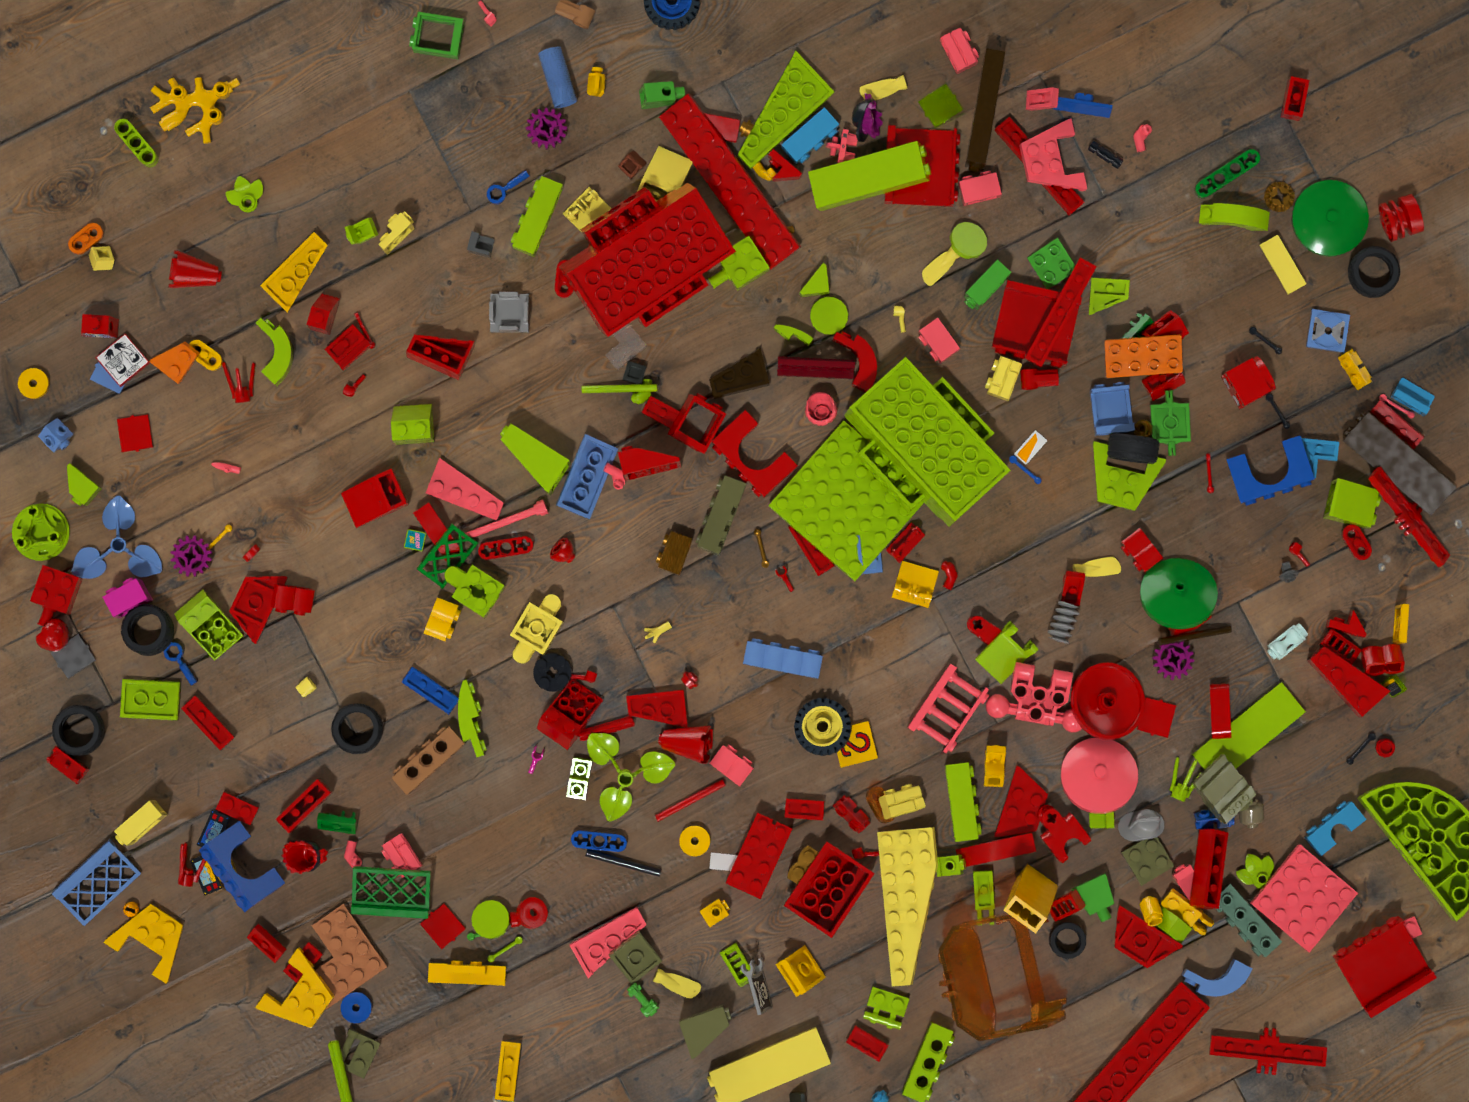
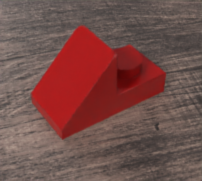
(787, 170)
(1072, 587)
(1352, 627)

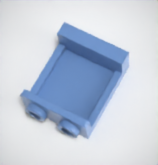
(1111, 409)

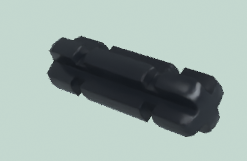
(1105, 154)

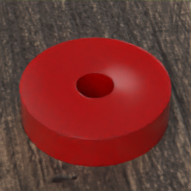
(539, 909)

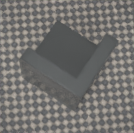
(480, 244)

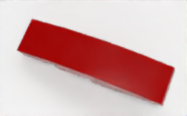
(997, 849)

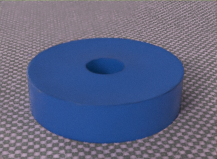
(348, 1011)

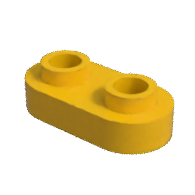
(206, 355)

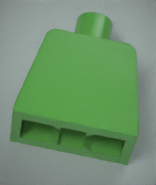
(652, 94)
(1096, 896)

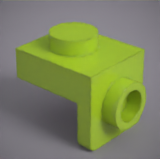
(361, 231)

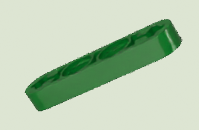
(1228, 175)

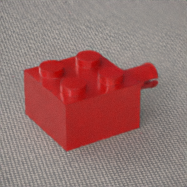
(55, 592)

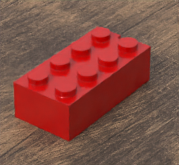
(758, 856)

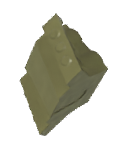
(1224, 789)

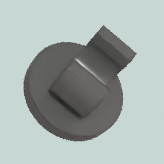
(1288, 575)

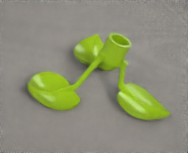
(614, 801)

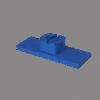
(1084, 105)

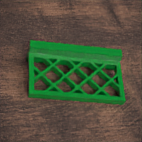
(390, 908)

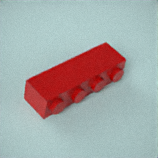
(1209, 869)

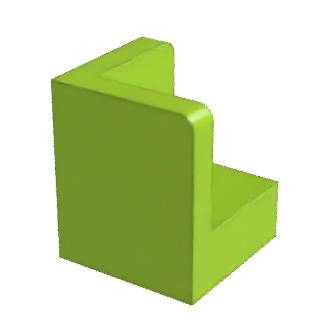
(1101, 820)

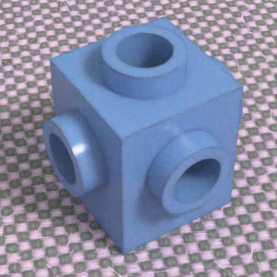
(56, 435)

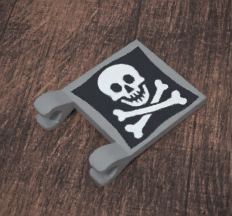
(758, 986)

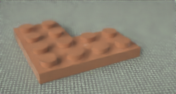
(353, 954)

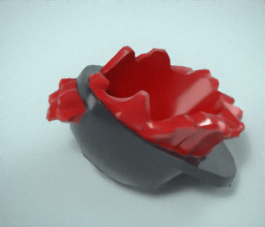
(303, 856)

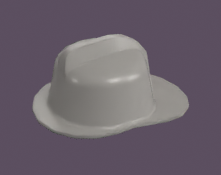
(1141, 825)

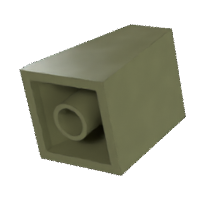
(703, 1028)

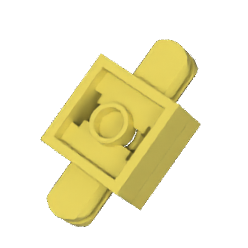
(536, 628)

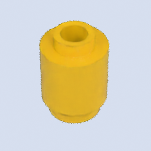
(1151, 910)

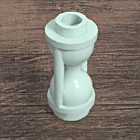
(1294, 635)

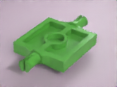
(1170, 422)

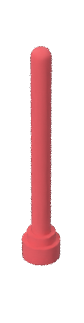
(538, 509)

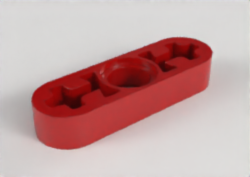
(521, 551)

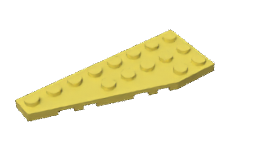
(907, 877)

